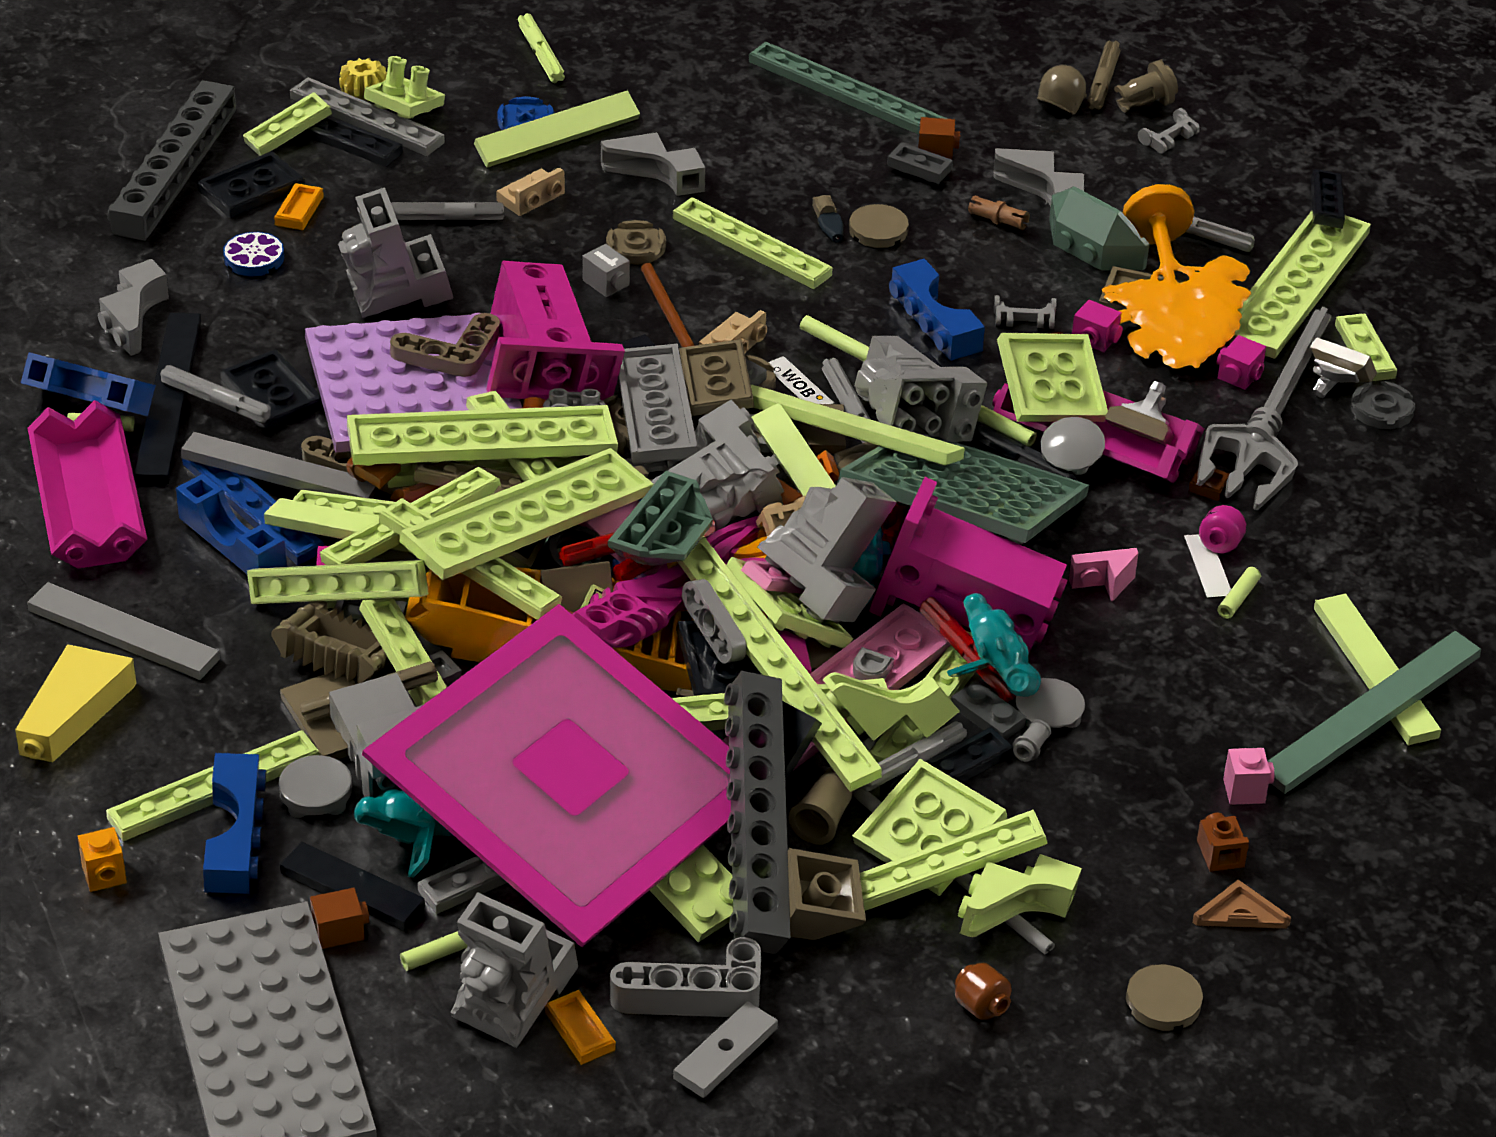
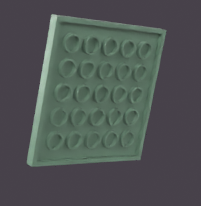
(978, 489)

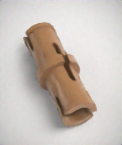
(999, 212)

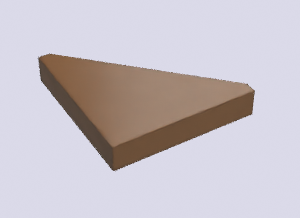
(1241, 908)

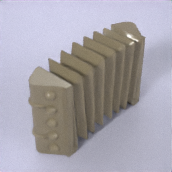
(330, 642)

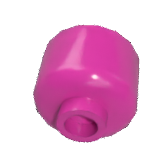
(1222, 529)

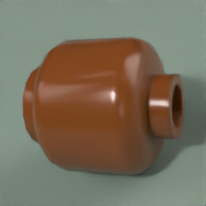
(983, 991)

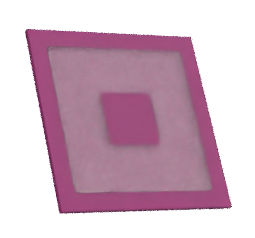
(563, 772)

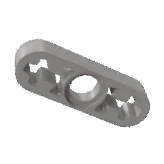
(714, 621)

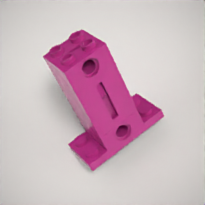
(545, 337)
(954, 559)

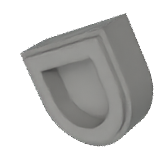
(871, 665)

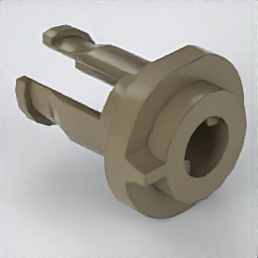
(1156, 85)

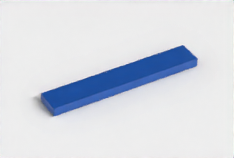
(251, 504)

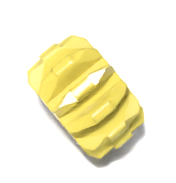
(359, 75)

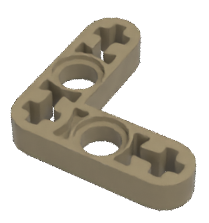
(452, 359)

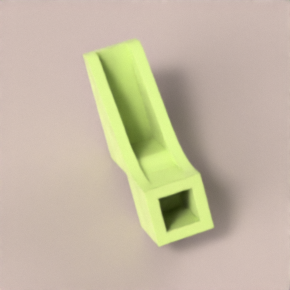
(878, 709)
(1006, 893)

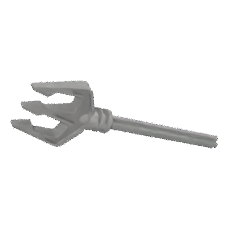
(1257, 440)

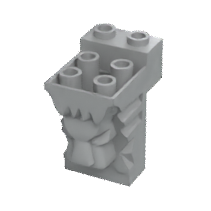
(384, 267)
(918, 393)
(730, 468)
(825, 543)
(364, 715)
(508, 969)

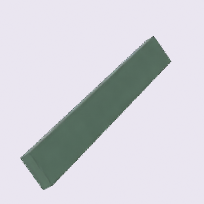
(840, 87)
(1372, 710)

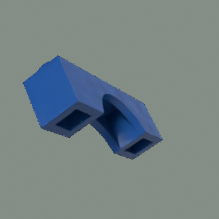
(952, 330)
(88, 384)
(207, 512)
(229, 856)

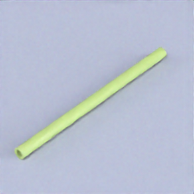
(860, 352)

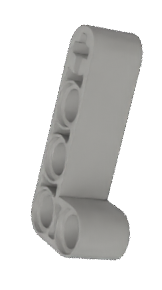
(689, 987)

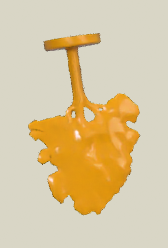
(1176, 318)

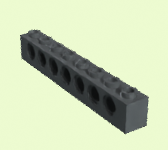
(172, 160)
(757, 811)

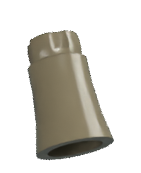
(820, 810)

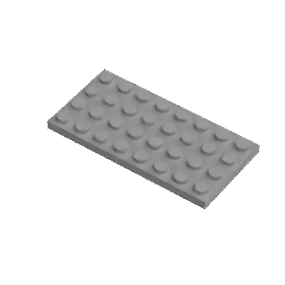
(265, 1028)

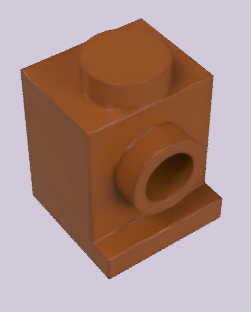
(1219, 834)

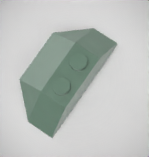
(1095, 232)
(664, 523)

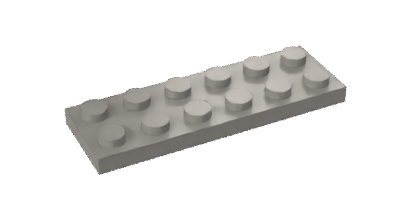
(656, 404)

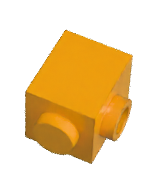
(102, 859)

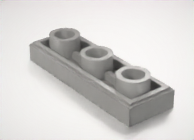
(725, 1049)

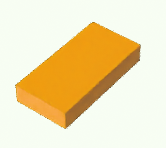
(299, 206)
(580, 1027)

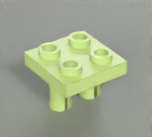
(404, 95)

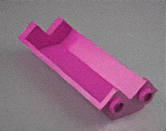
(1125, 446)
(87, 486)

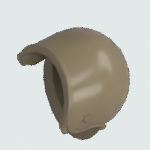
(1063, 88)

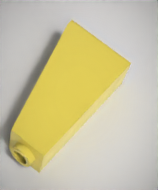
(72, 700)

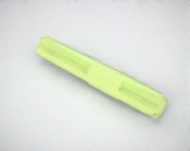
(541, 48)

